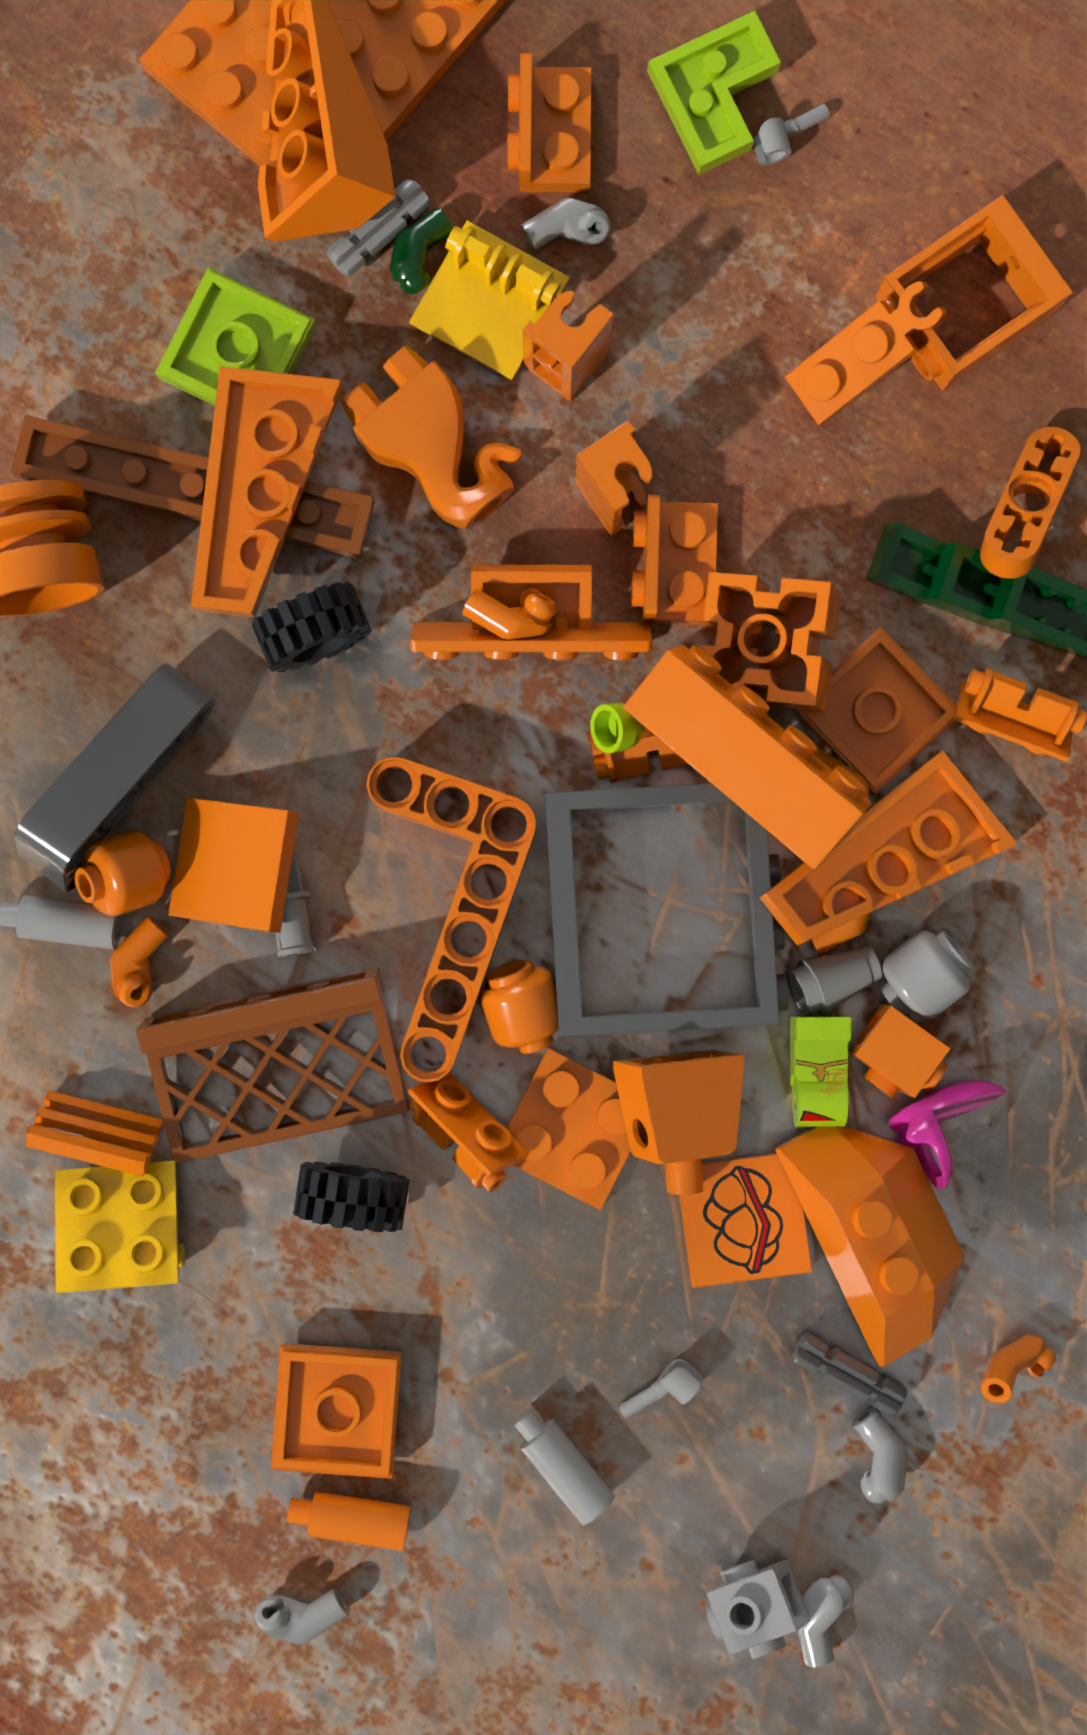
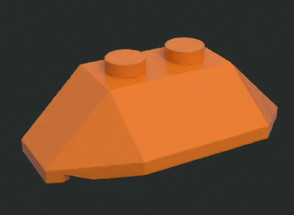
(877, 1232)

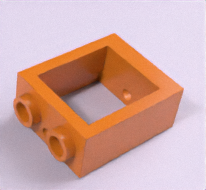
(1020, 263)

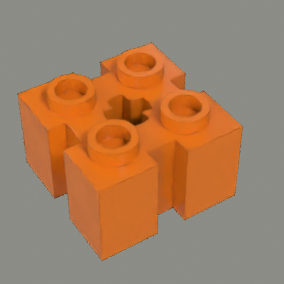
(800, 613)

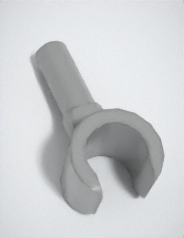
(772, 140)
(677, 1378)

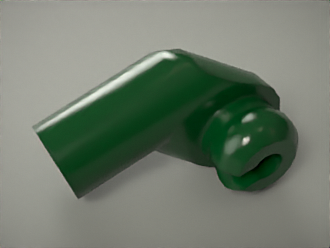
(412, 247)

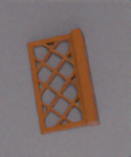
(261, 1015)

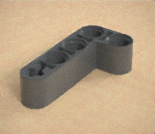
(111, 774)

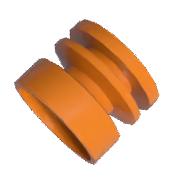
(37, 556)

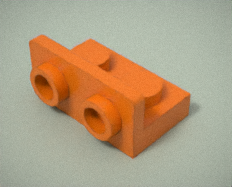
(553, 127)
(677, 560)

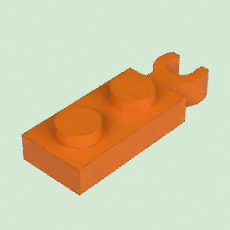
(861, 355)

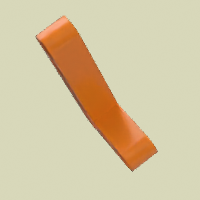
(466, 906)

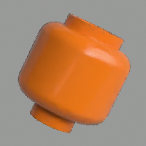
(123, 873)
(520, 1006)

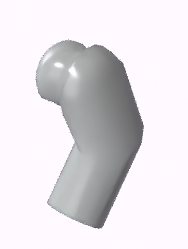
(569, 220)
(297, 1620)

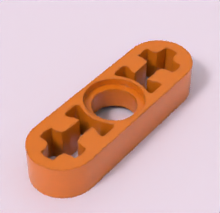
(1032, 524)

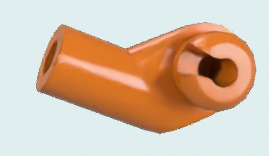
(512, 622)
(131, 963)
(1010, 1360)

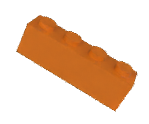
(747, 753)

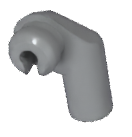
(889, 1460)
(824, 1604)

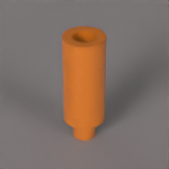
(352, 1520)

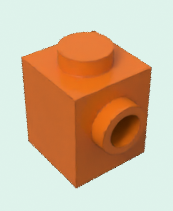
(899, 1054)

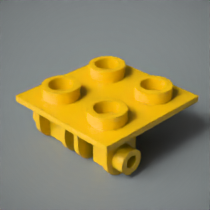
(487, 298)
(116, 1228)

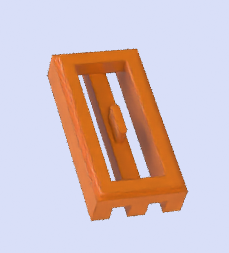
(97, 1125)

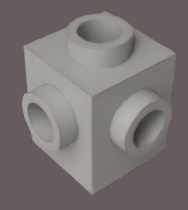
(756, 1608)

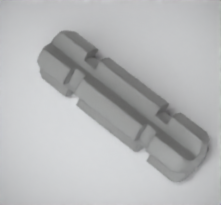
(349, 253)

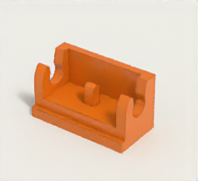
(564, 353)
(607, 476)

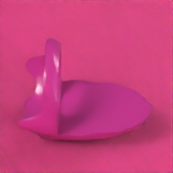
(920, 1121)

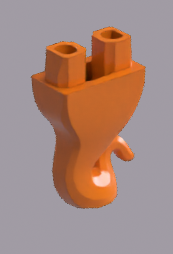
(425, 434)

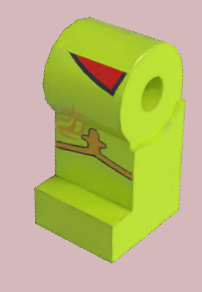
(819, 1069)

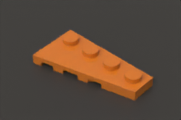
(256, 472)
(898, 846)

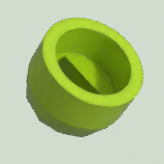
(614, 728)

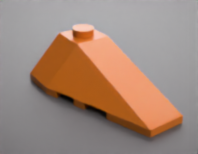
(326, 144)

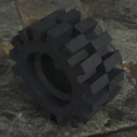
(311, 627)
(351, 1196)

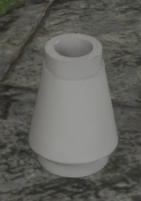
(831, 979)

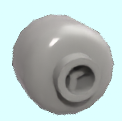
(926, 974)

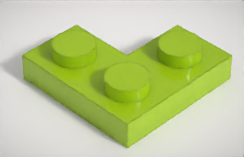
(698, 87)

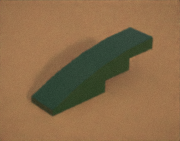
(956, 581)

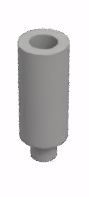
(62, 922)
(563, 1467)

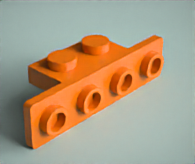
(571, 625)

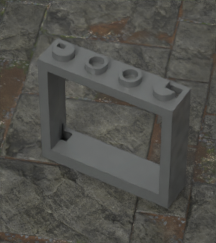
(766, 931)

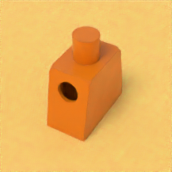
(681, 1111)

